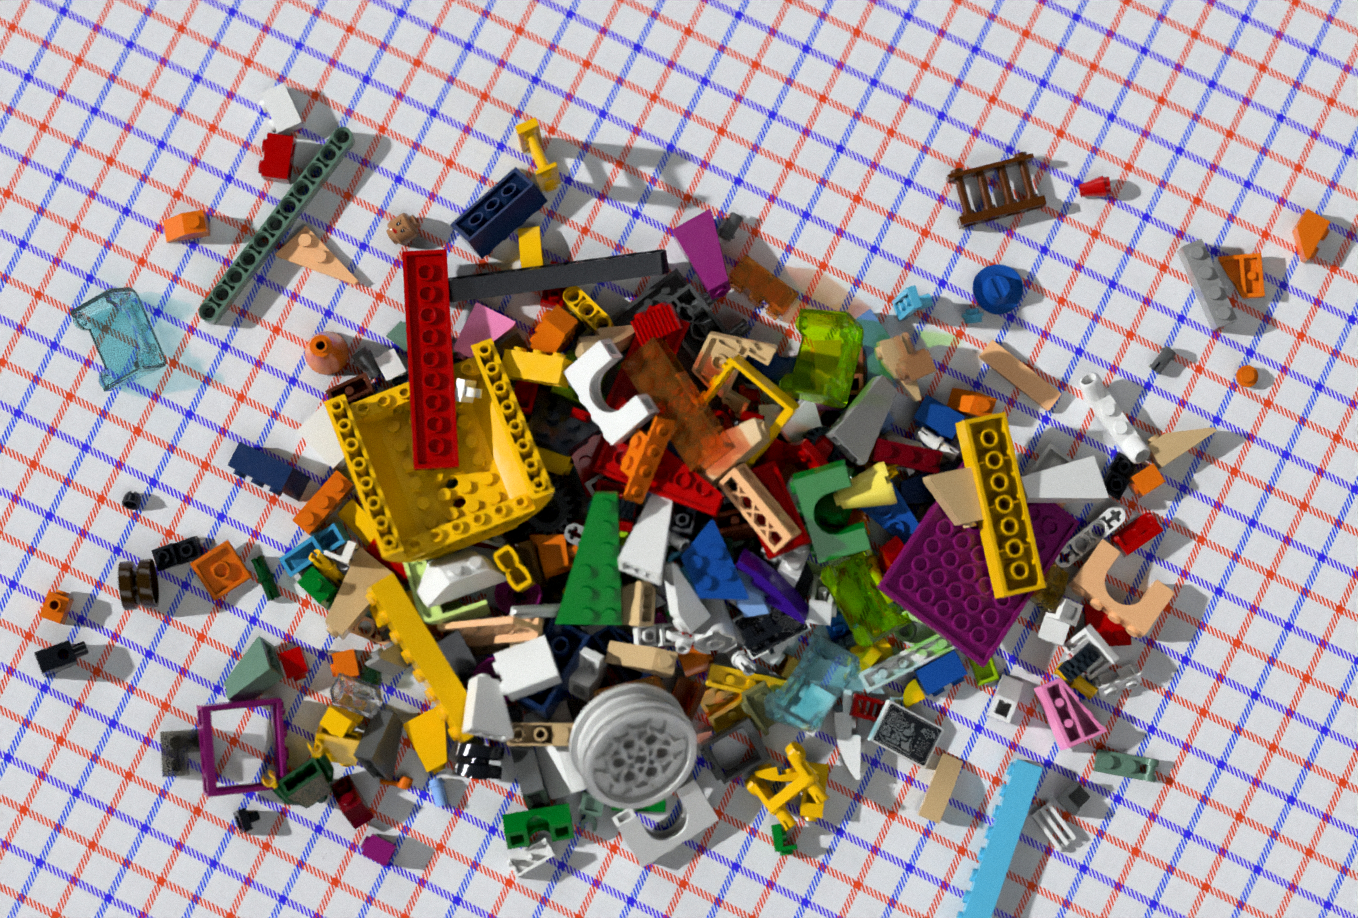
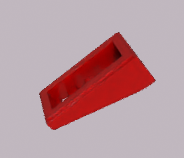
(873, 701)

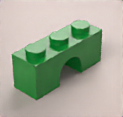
(553, 819)

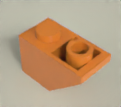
(1308, 233)

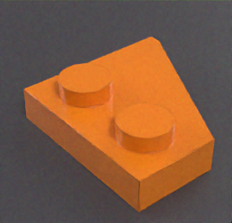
(1245, 274)

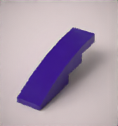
(778, 590)

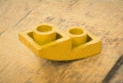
(530, 246)
(770, 773)

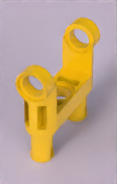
(777, 803)

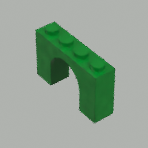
(827, 541)

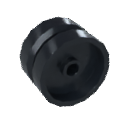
(478, 761)

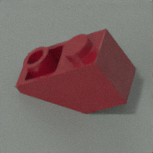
(351, 802)

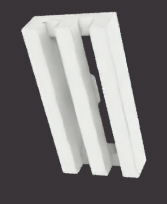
(1065, 842)

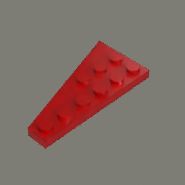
(670, 481)

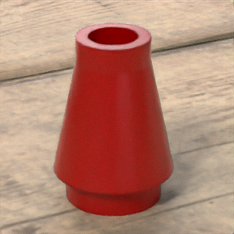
(1096, 188)

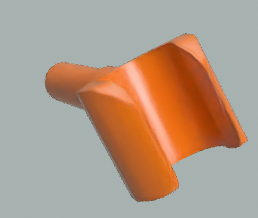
(403, 783)

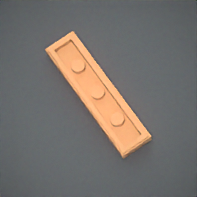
(1020, 375)

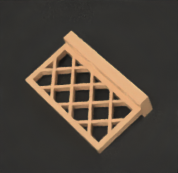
(495, 630)

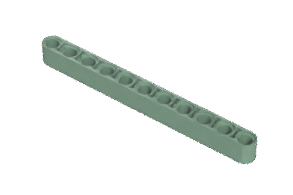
(276, 236)

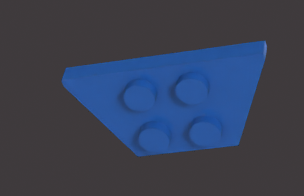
(712, 567)

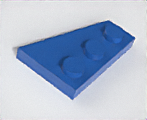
(894, 518)

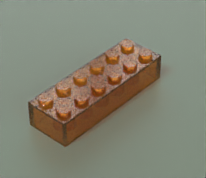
(697, 430)

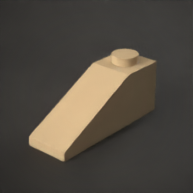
(889, 355)
(1173, 444)
(642, 658)

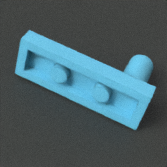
(909, 302)

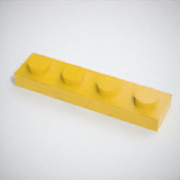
(736, 681)

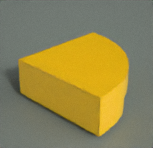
(912, 694)

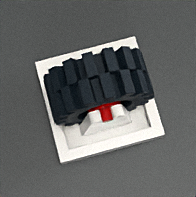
(1086, 655)

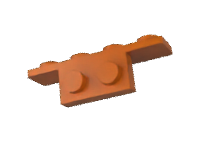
(644, 457)

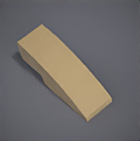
(620, 335)
(940, 788)

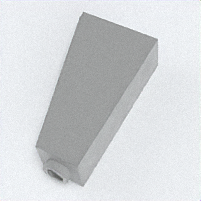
(862, 420)

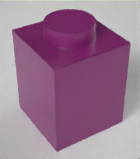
(378, 849)

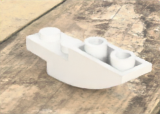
(849, 745)

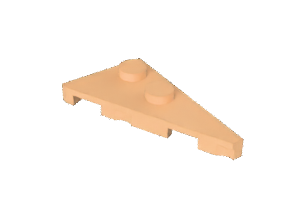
(311, 253)

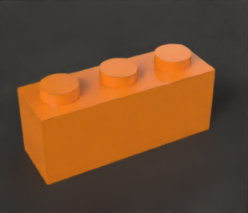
(324, 503)

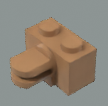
(915, 364)

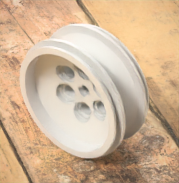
(633, 746)

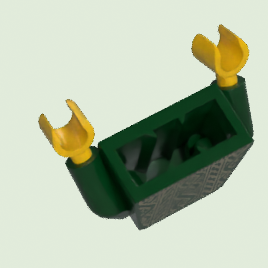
(306, 783)

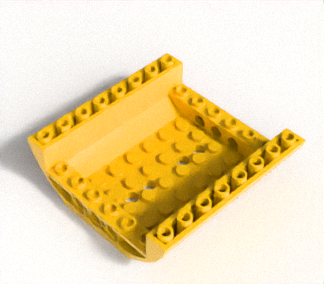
(413, 509)

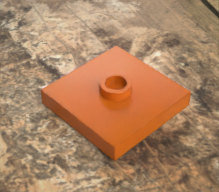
(221, 570)

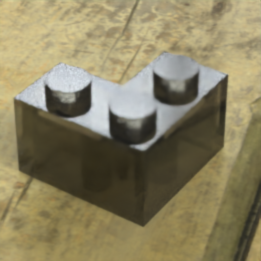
(175, 750)

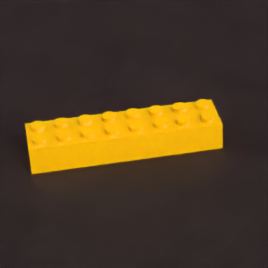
(1006, 519)
(422, 652)

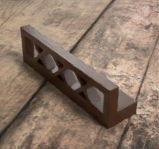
(688, 695)

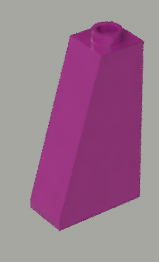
(703, 250)

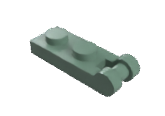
(1124, 765)

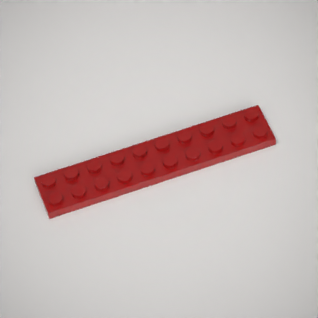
(430, 360)

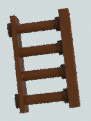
(990, 211)

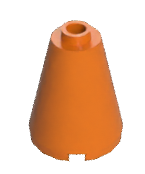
(331, 358)

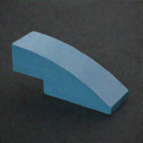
(328, 539)

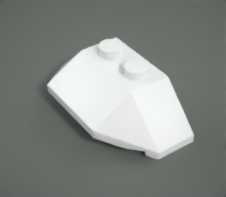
(458, 576)

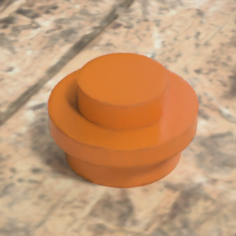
(1247, 376)

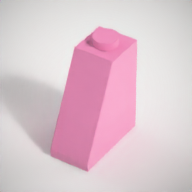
(480, 326)

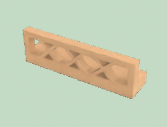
(764, 502)

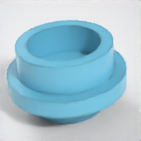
(972, 315)

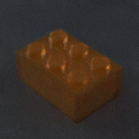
(763, 288)

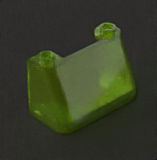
(825, 357)
(860, 600)

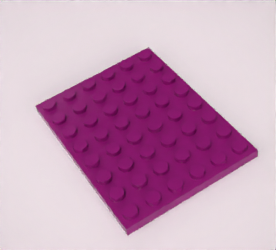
(947, 580)

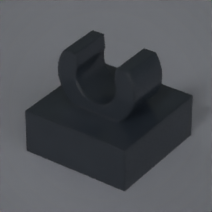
(244, 819)

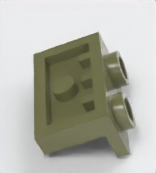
(754, 704)

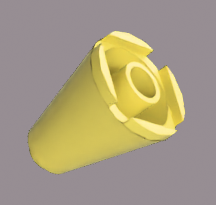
(868, 489)

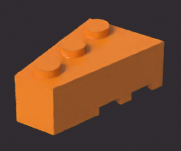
(554, 331)

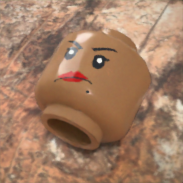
(403, 229)

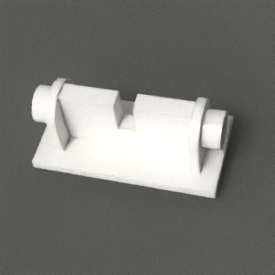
(1128, 678)

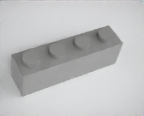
(1207, 285)

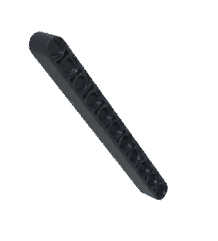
(558, 275)

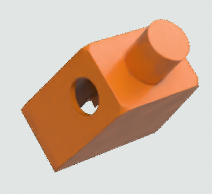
(555, 553)

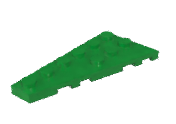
(595, 580)

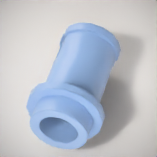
(438, 792)

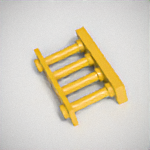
(530, 140)

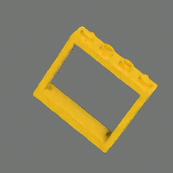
(766, 385)

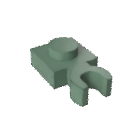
(590, 808)

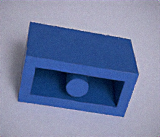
(937, 418)
(941, 673)

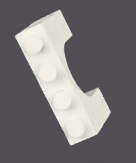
(586, 378)
(651, 844)

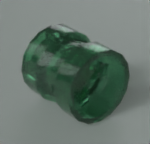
(371, 676)

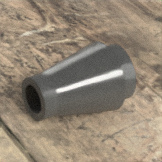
(365, 361)

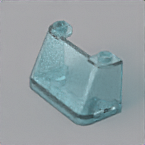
(121, 336)
(813, 686)

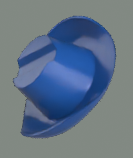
(997, 289)

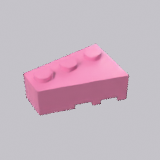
(1066, 714)

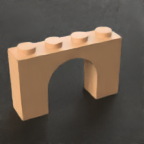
(1090, 583)

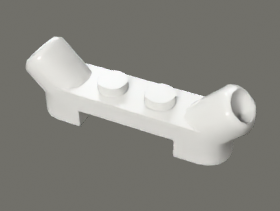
(1113, 419)

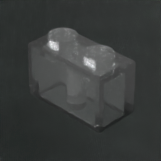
(356, 695)

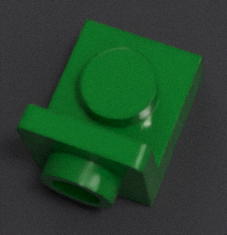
(779, 836)

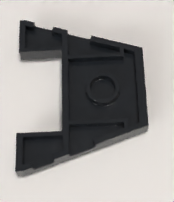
(558, 431)

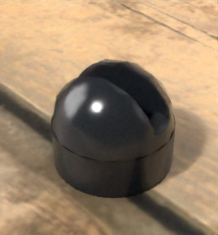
(131, 500)

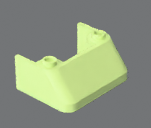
(444, 612)

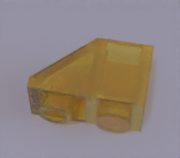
(1055, 583)

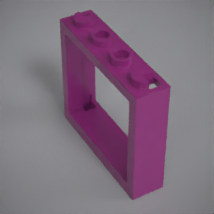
(279, 731)

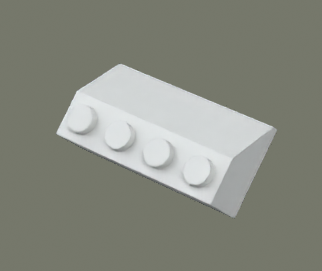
(555, 761)

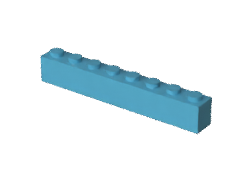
(1001, 840)

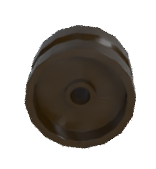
(138, 584)

